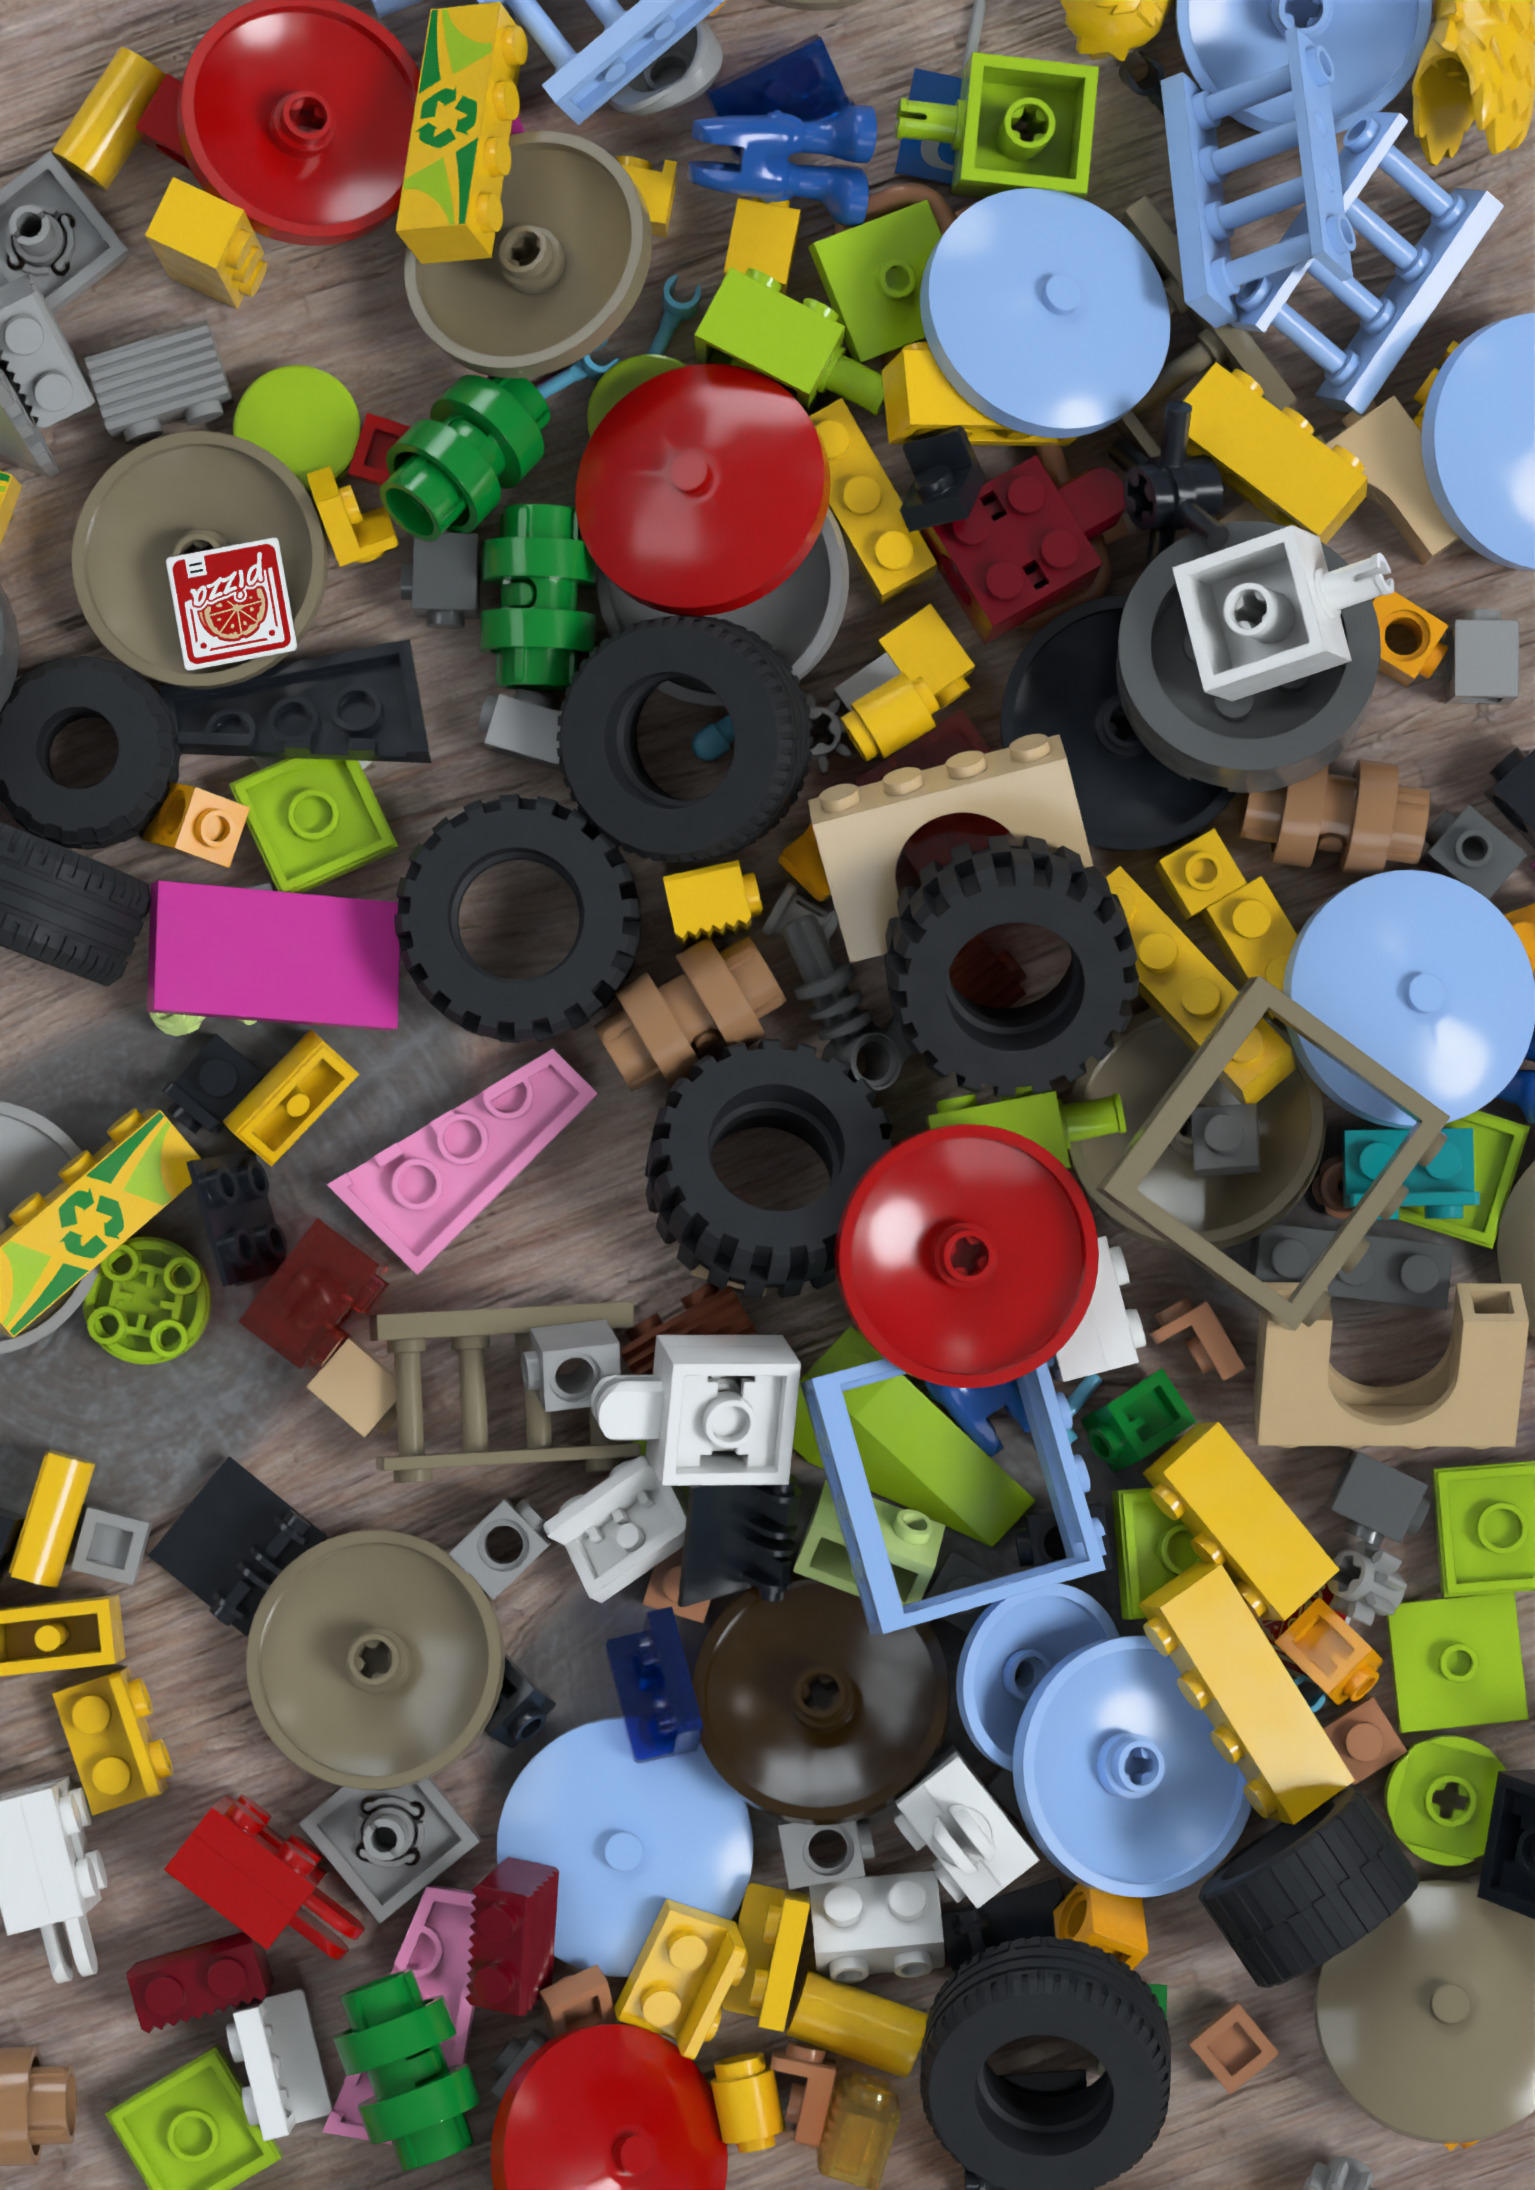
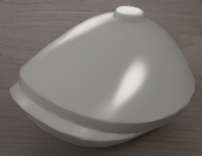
(675, 76)

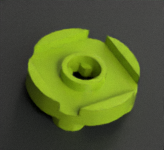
(1410, 1793)

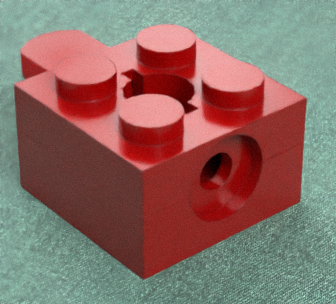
(260, 1877)

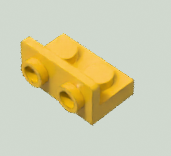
(113, 1741)
(773, 1934)
(683, 1976)

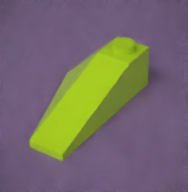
(915, 1450)

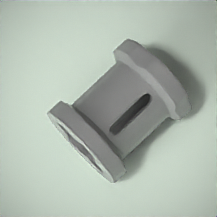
(792, 906)

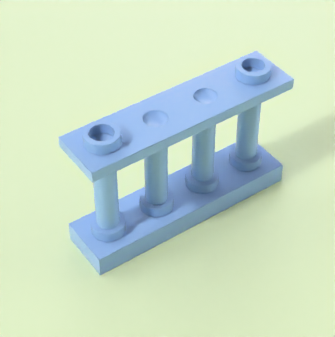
(616, 56)
(1200, 168)
(1421, 270)

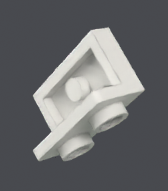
(620, 1527)
(877, 1926)
(281, 2062)

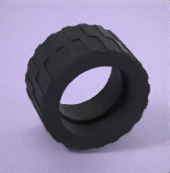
(1309, 1889)

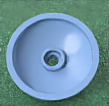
(1024, 1630)

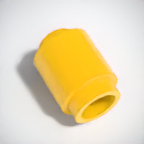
(890, 716)
(747, 2102)

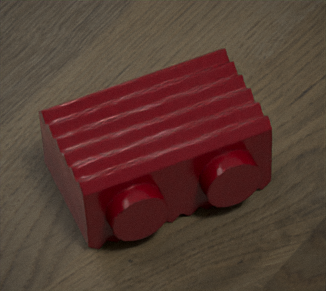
(513, 1936)
(199, 1980)

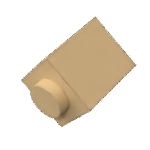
(358, 1389)

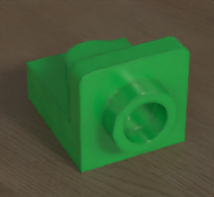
(1137, 1421)

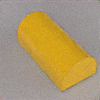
(105, 124)
(291, 1097)
(51, 1518)
(857, 2024)

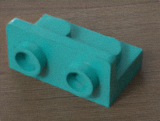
(1439, 1187)

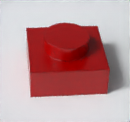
(372, 447)

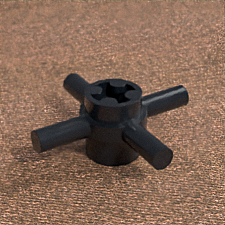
(1172, 489)

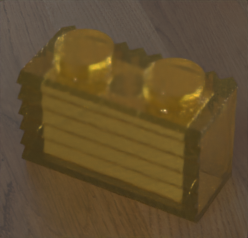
(859, 2131)

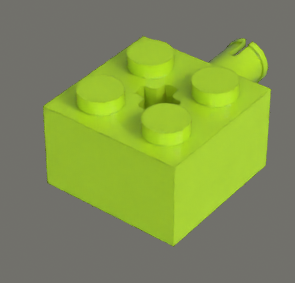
(996, 94)
(784, 340)
(1037, 1118)

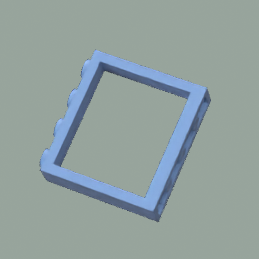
(1063, 1474)

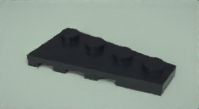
(318, 707)

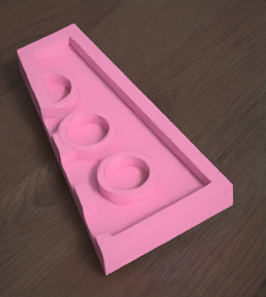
(450, 1170)
(439, 1955)

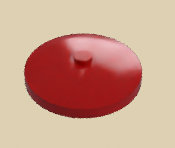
(300, 118)
(702, 490)
(967, 1255)
(608, 2115)

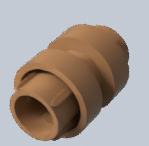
(1357, 816)
(712, 1001)
(35, 2105)

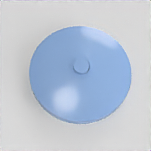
(1369, 43)
(1045, 313)
(1483, 441)
(1421, 985)
(1124, 1773)
(625, 1840)

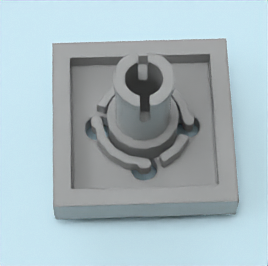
(31, 228)
(385, 1878)

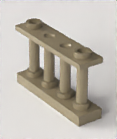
(1219, 344)
(470, 1335)

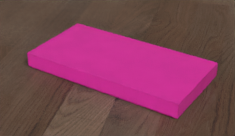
(273, 956)

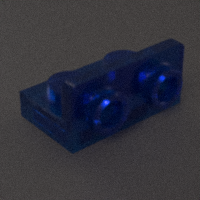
(655, 1689)

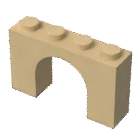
(1392, 458)
(867, 825)
(1459, 1403)

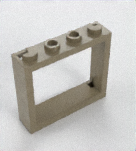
(1187, 1091)

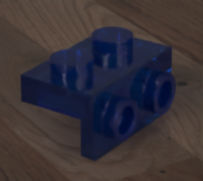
(793, 81)

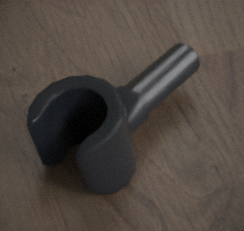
(1150, 84)

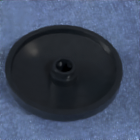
(1070, 690)

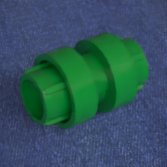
(454, 466)
(538, 623)
(416, 2094)

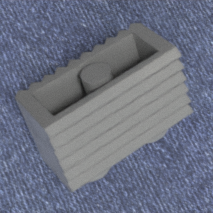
(39, 355)
(160, 383)

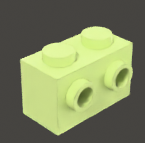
(909, 1539)

